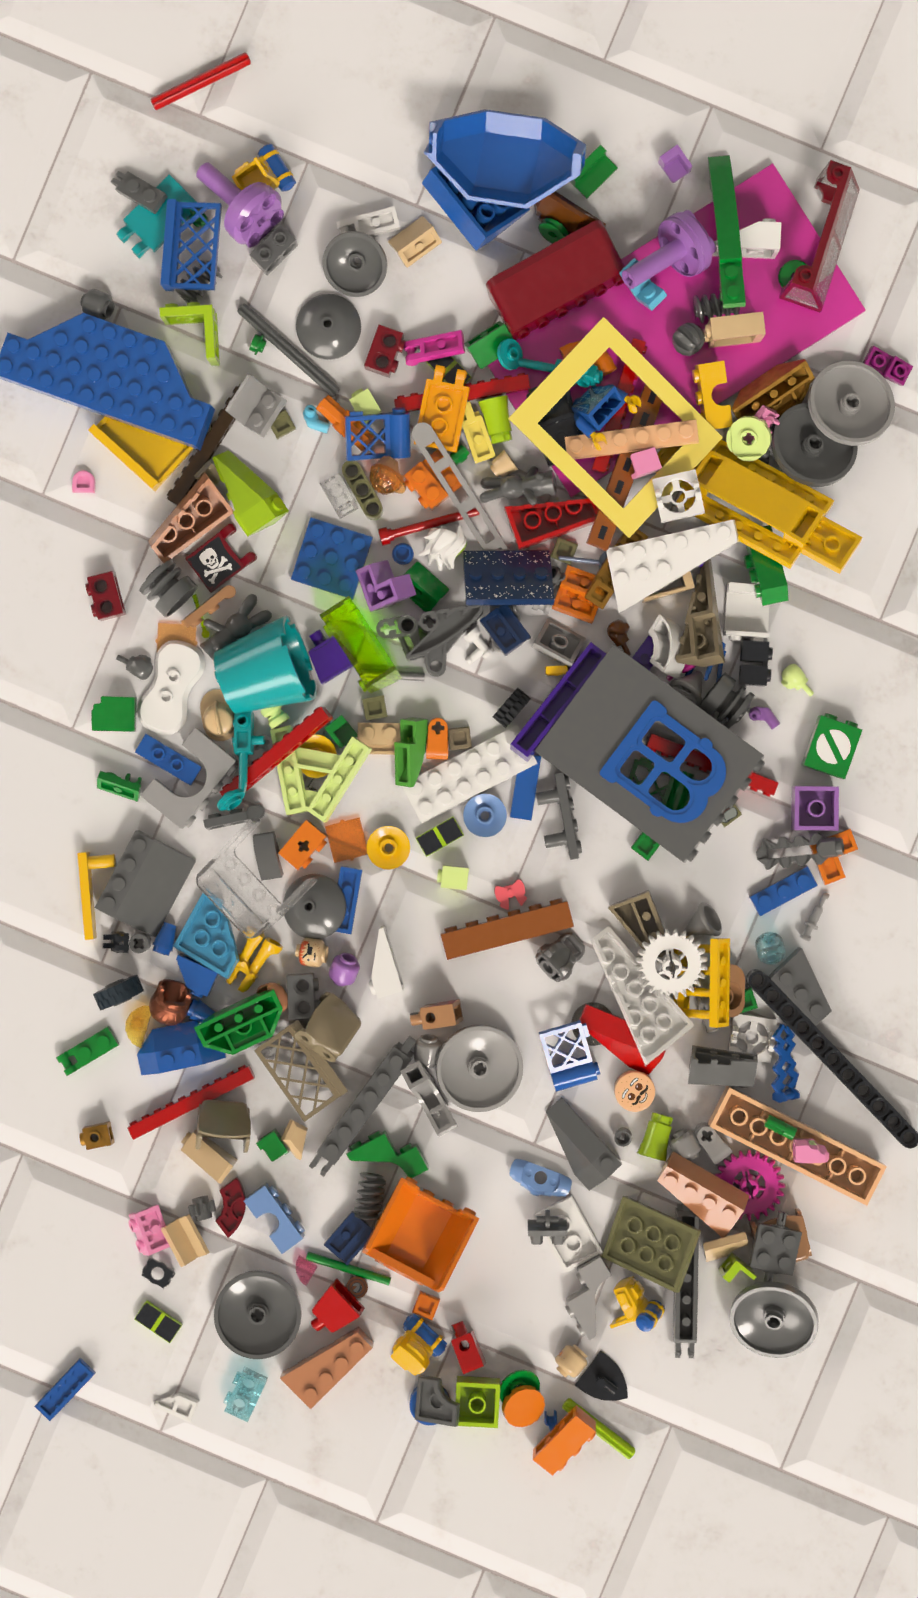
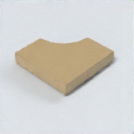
(723, 1246)

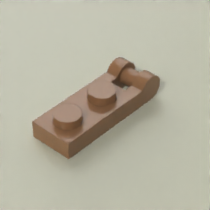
(209, 606)

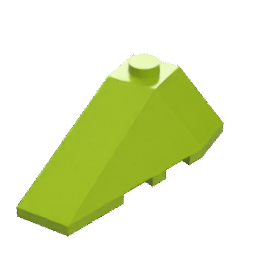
(253, 500)

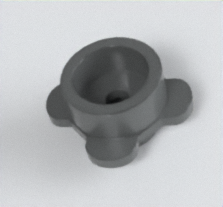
(557, 576)

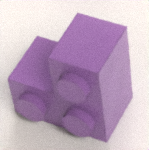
(381, 587)

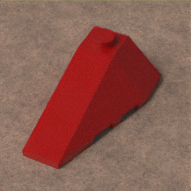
(616, 1037)

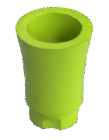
(496, 418)
(656, 1137)

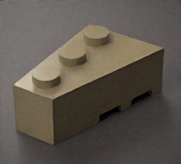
(639, 917)

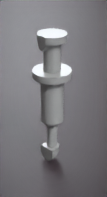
(811, 924)

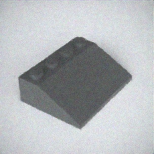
(145, 883)

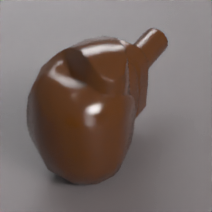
(618, 634)

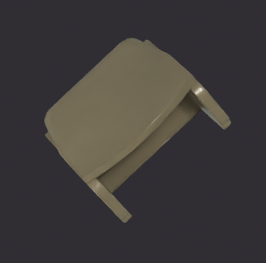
(329, 1028)
(224, 1121)

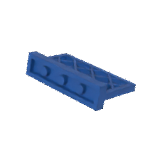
(172, 247)

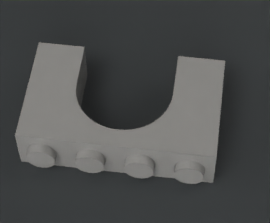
(217, 765)

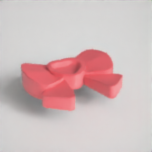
(509, 891)

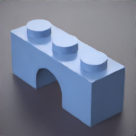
(266, 1201)

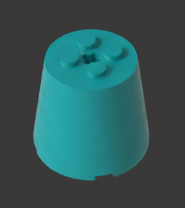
(265, 669)

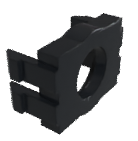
(115, 938)
(168, 1273)

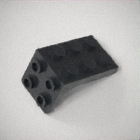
(559, 421)

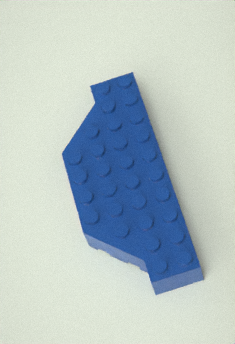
(109, 374)

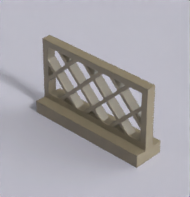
(319, 1064)

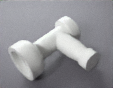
(482, 650)

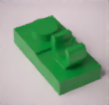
(113, 784)

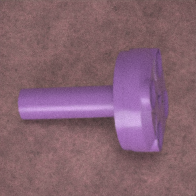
(250, 211)
(683, 247)

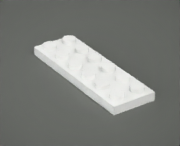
(466, 775)

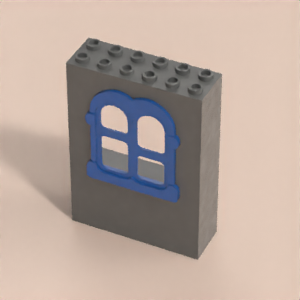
(609, 723)

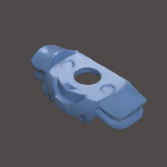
(524, 1173)

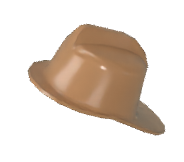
(737, 991)

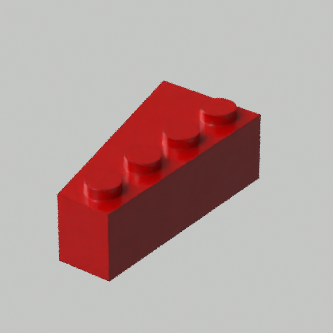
(548, 520)

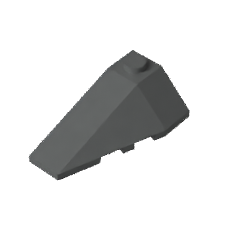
(585, 1151)

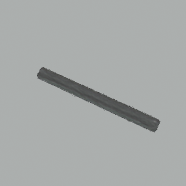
(288, 350)

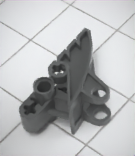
(439, 638)

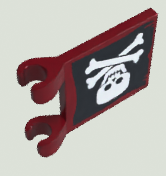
(216, 560)

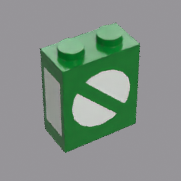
(832, 746)

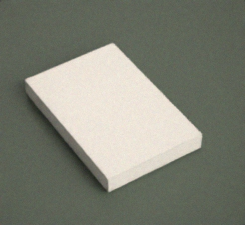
(580, 1241)

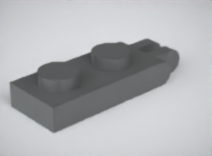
(139, 191)

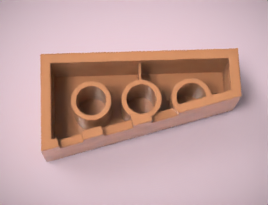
(191, 519)
(703, 1193)
(323, 1370)

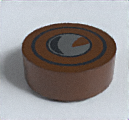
(357, 1286)

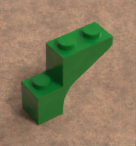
(380, 1149)

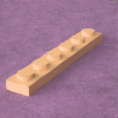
(634, 439)

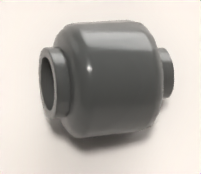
(97, 304)

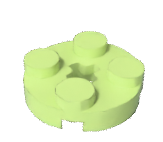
(740, 447)

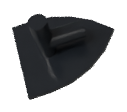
(603, 1379)

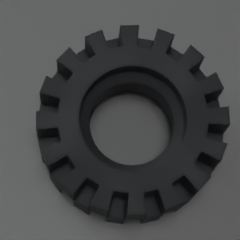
(511, 707)

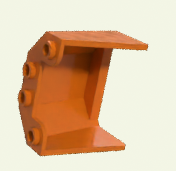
(420, 1235)

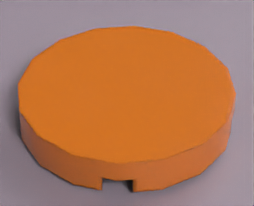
(523, 1406)

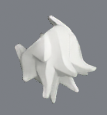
(444, 546)

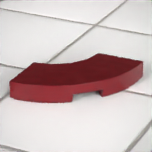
(233, 1207)

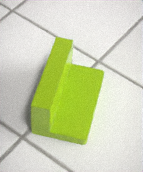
(732, 1266)

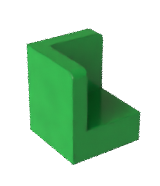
(341, 731)
(273, 1145)

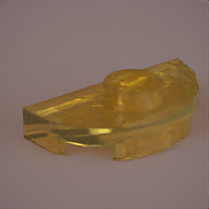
(137, 1025)

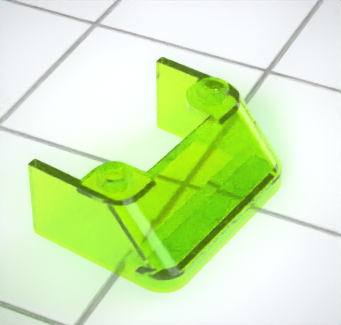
(360, 645)

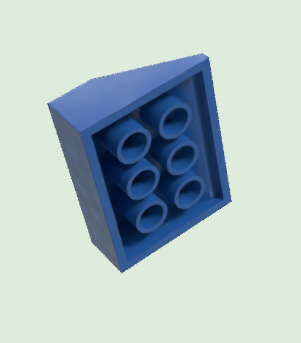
(476, 220)

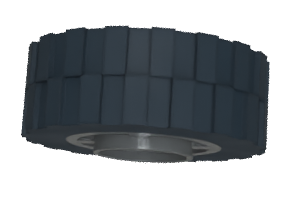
(118, 992)

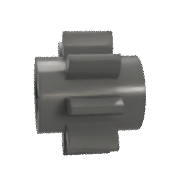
(202, 1208)

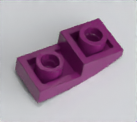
(888, 366)

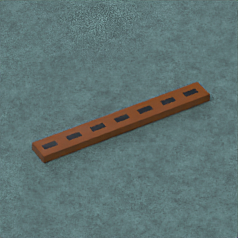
(620, 479)

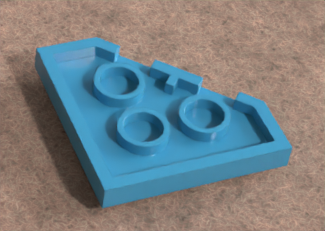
(209, 938)

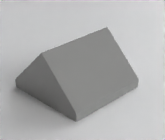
(558, 642)

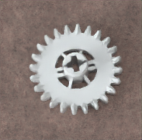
(673, 983)

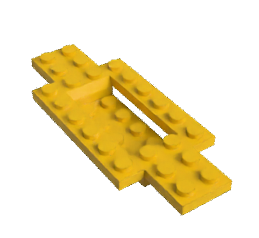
(775, 501)

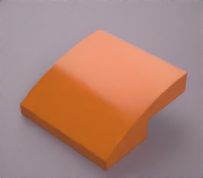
(571, 595)

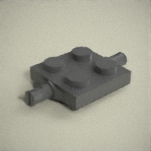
(775, 1248)

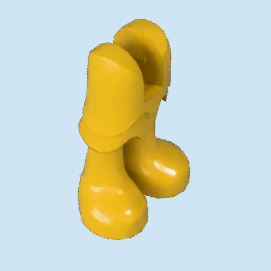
(268, 948)

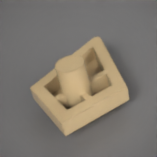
(294, 1138)

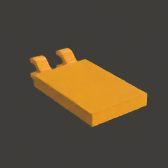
(445, 407)

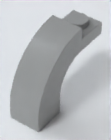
(429, 1097)

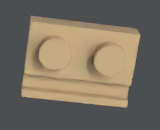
(379, 736)

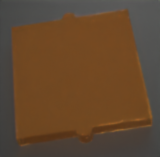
(170, 632)
(346, 840)

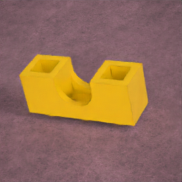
(707, 377)

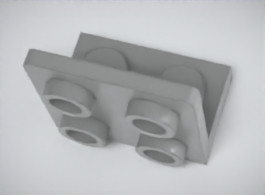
(255, 405)

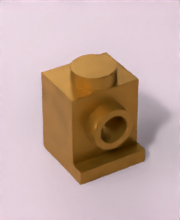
(104, 1133)

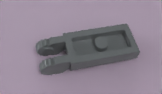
(235, 817)

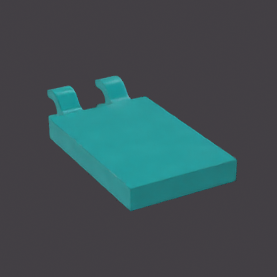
(151, 226)

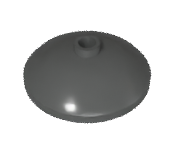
(345, 273)
(330, 341)
(327, 908)

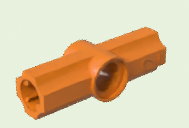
(336, 415)

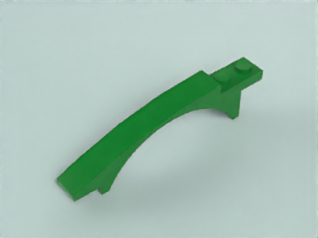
(727, 229)

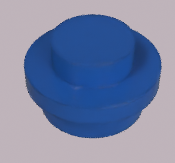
(402, 554)

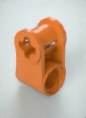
(437, 743)

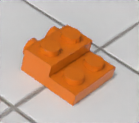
(427, 485)

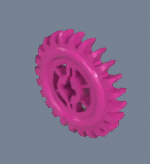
(765, 1168)

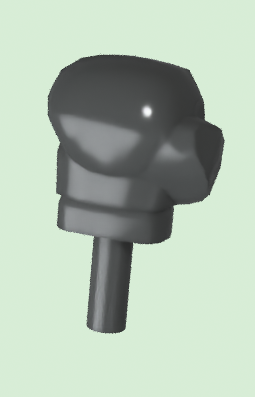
(138, 666)

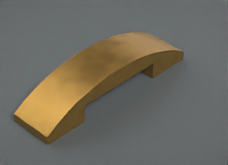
(602, 585)

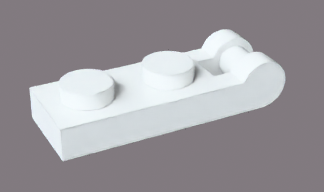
(372, 223)

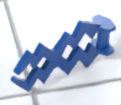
(784, 1056)

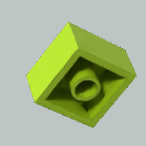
(478, 1401)

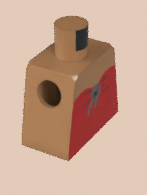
(446, 1014)

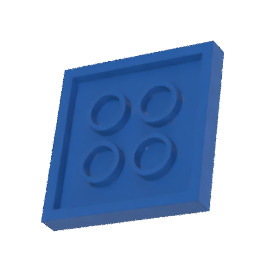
(331, 558)

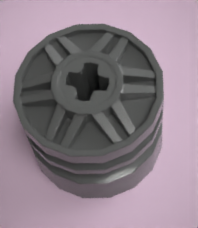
(166, 586)
(726, 701)

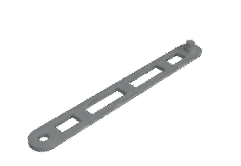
(423, 436)

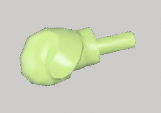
(795, 678)

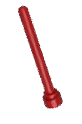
(387, 535)

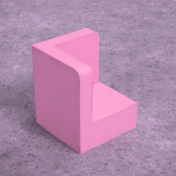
(645, 463)

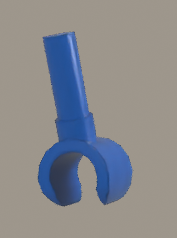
(550, 1421)

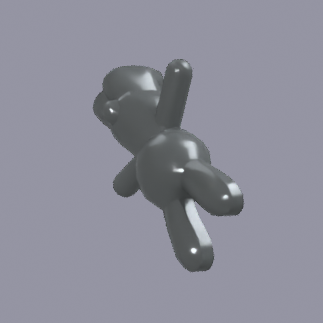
(515, 487)
(236, 626)

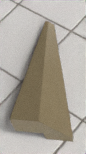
(702, 634)

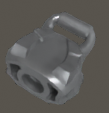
(558, 959)

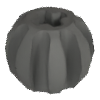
(688, 339)

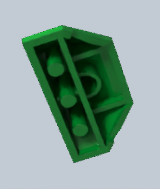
(241, 1023)

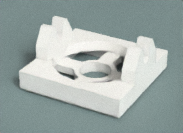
(697, 507)
(770, 1025)

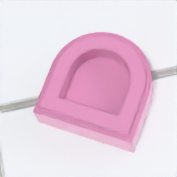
(83, 482)

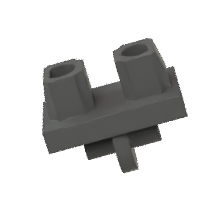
(547, 1226)

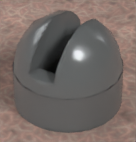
(627, 1139)

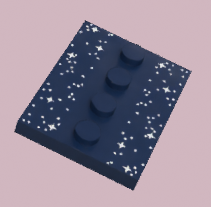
(508, 577)

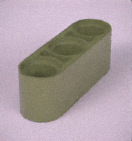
(361, 479)

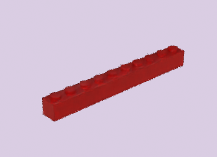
(626, 384)
(477, 391)
(282, 749)
(696, 758)
(188, 1103)

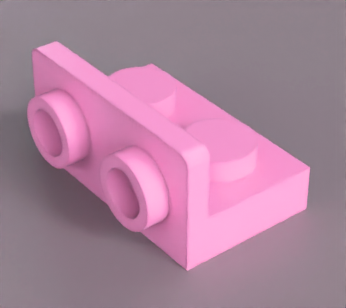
(147, 1227)

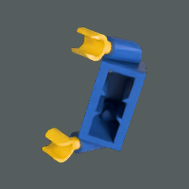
(598, 407)

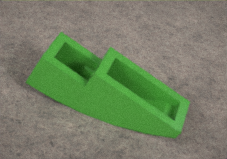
(410, 750)

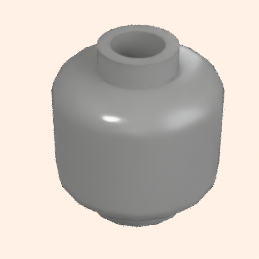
(427, 1050)
(685, 1144)

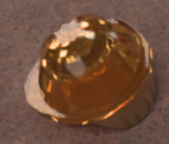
(386, 476)

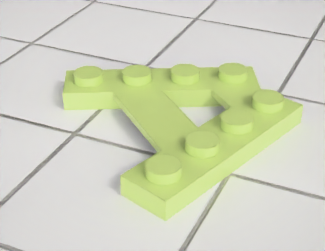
(341, 772)

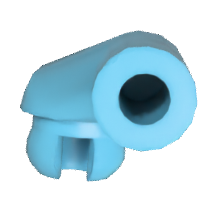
(312, 420)

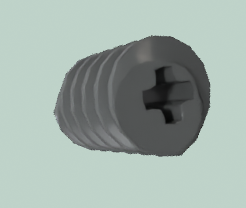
(204, 278)
(711, 307)
(370, 1196)

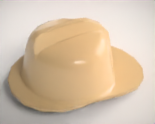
(216, 716)

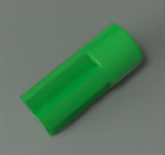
(780, 1127)

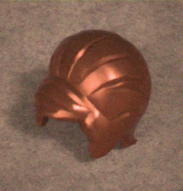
(170, 1002)

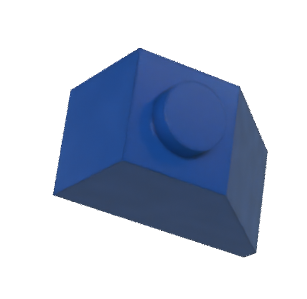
(196, 976)

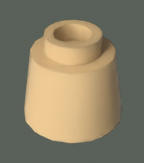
(503, 465)

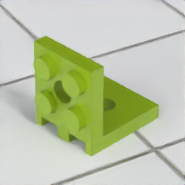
(196, 313)

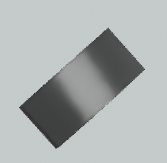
(267, 856)

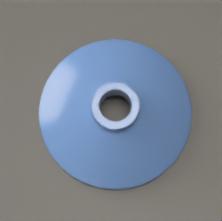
(496, 811)

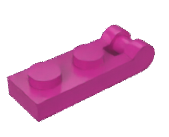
(434, 347)

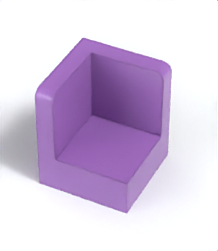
(675, 164)

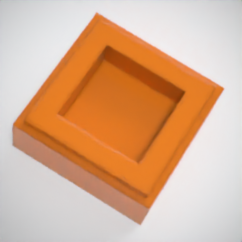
(426, 1305)

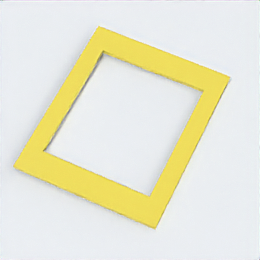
(563, 377)

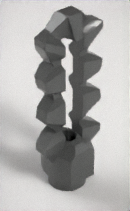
(826, 849)

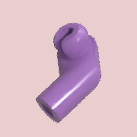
(764, 714)

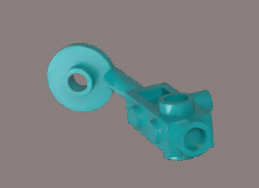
(511, 357)
(243, 746)

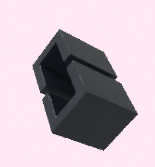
(755, 674)

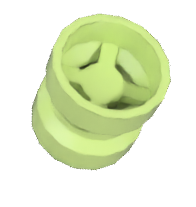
(275, 716)

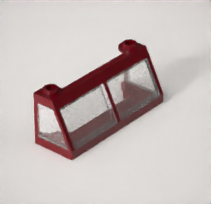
(812, 282)

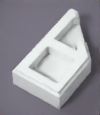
(178, 1405)

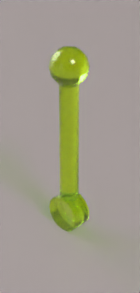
(205, 633)

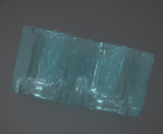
(248, 1395)

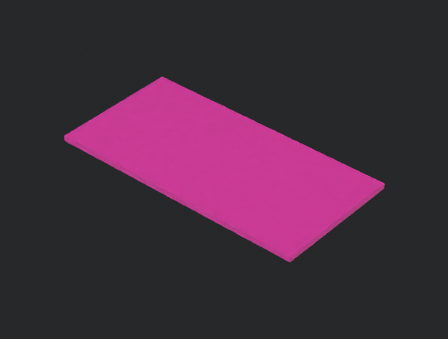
(787, 325)

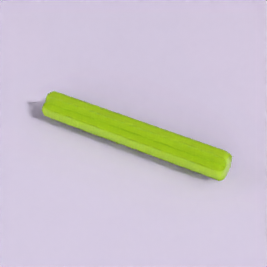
(604, 1432)

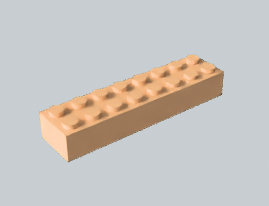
(846, 1169)

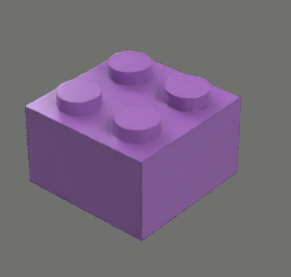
(815, 808)

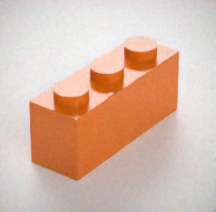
(564, 1440)

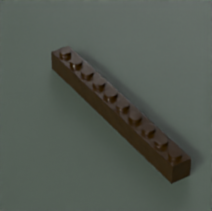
(210, 445)

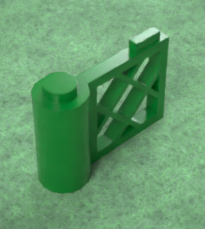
(676, 793)

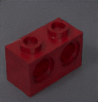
(379, 349)
(111, 594)

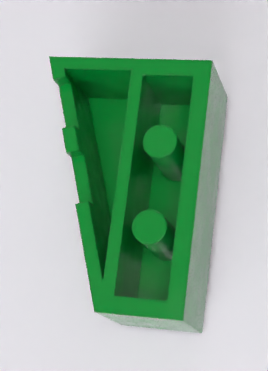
(767, 576)

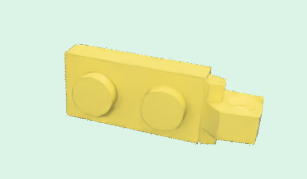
(477, 436)

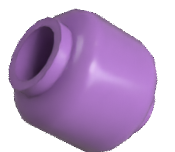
(344, 969)

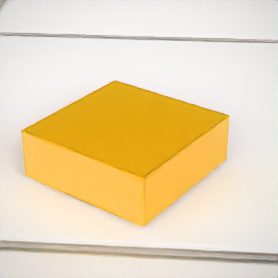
(556, 670)

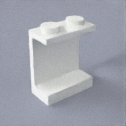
(745, 614)

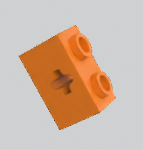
(291, 850)

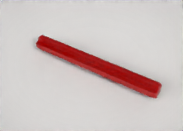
(200, 81)

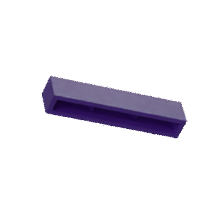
(556, 702)

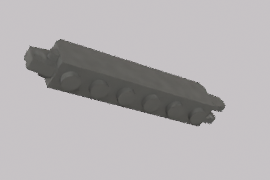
(364, 1104)
(686, 1301)

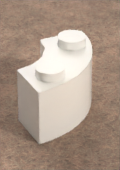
(666, 642)

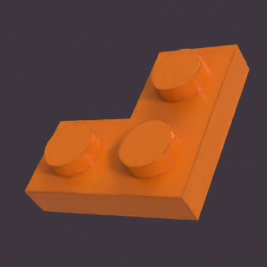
(831, 868)

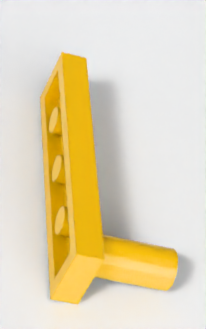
(85, 865)

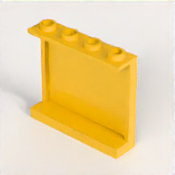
(143, 452)

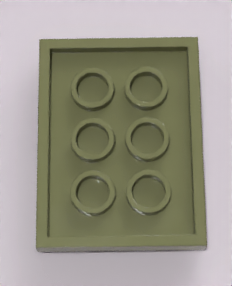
(651, 1244)

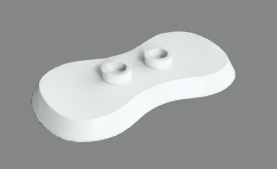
(176, 671)

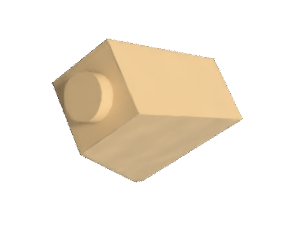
(209, 1157)

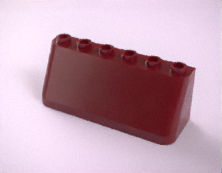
(556, 280)

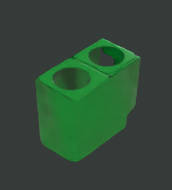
(114, 714)

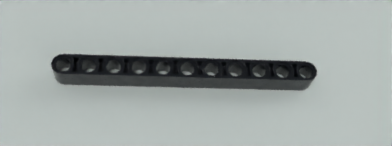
(839, 1066)

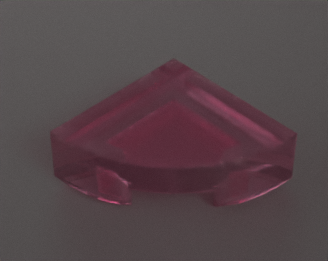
(305, 1269)

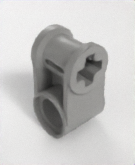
(714, 1144)

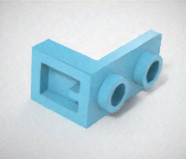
(646, 293)

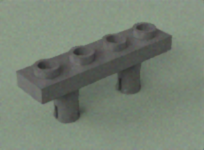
(560, 796)

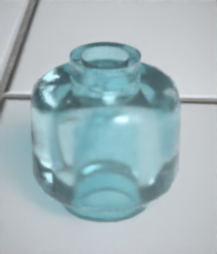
(770, 948)

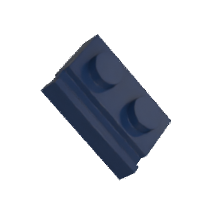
(505, 629)
(349, 1238)

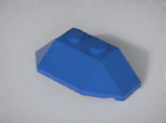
(174, 1049)

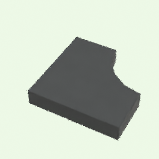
(434, 1404)

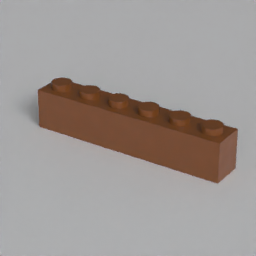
(508, 929)

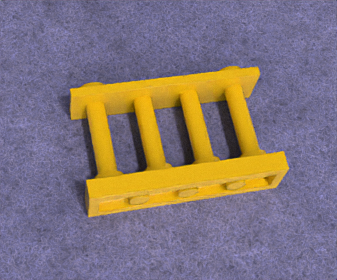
(719, 985)

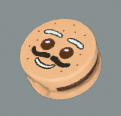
(634, 1090)

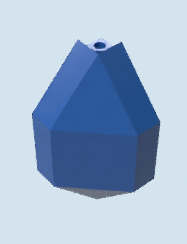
(504, 156)

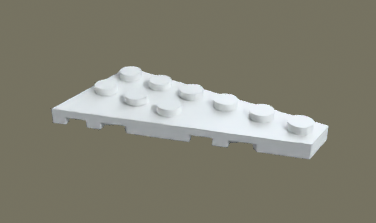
(654, 563)
(651, 1019)

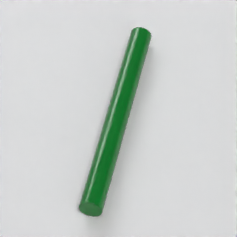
(319, 1259)

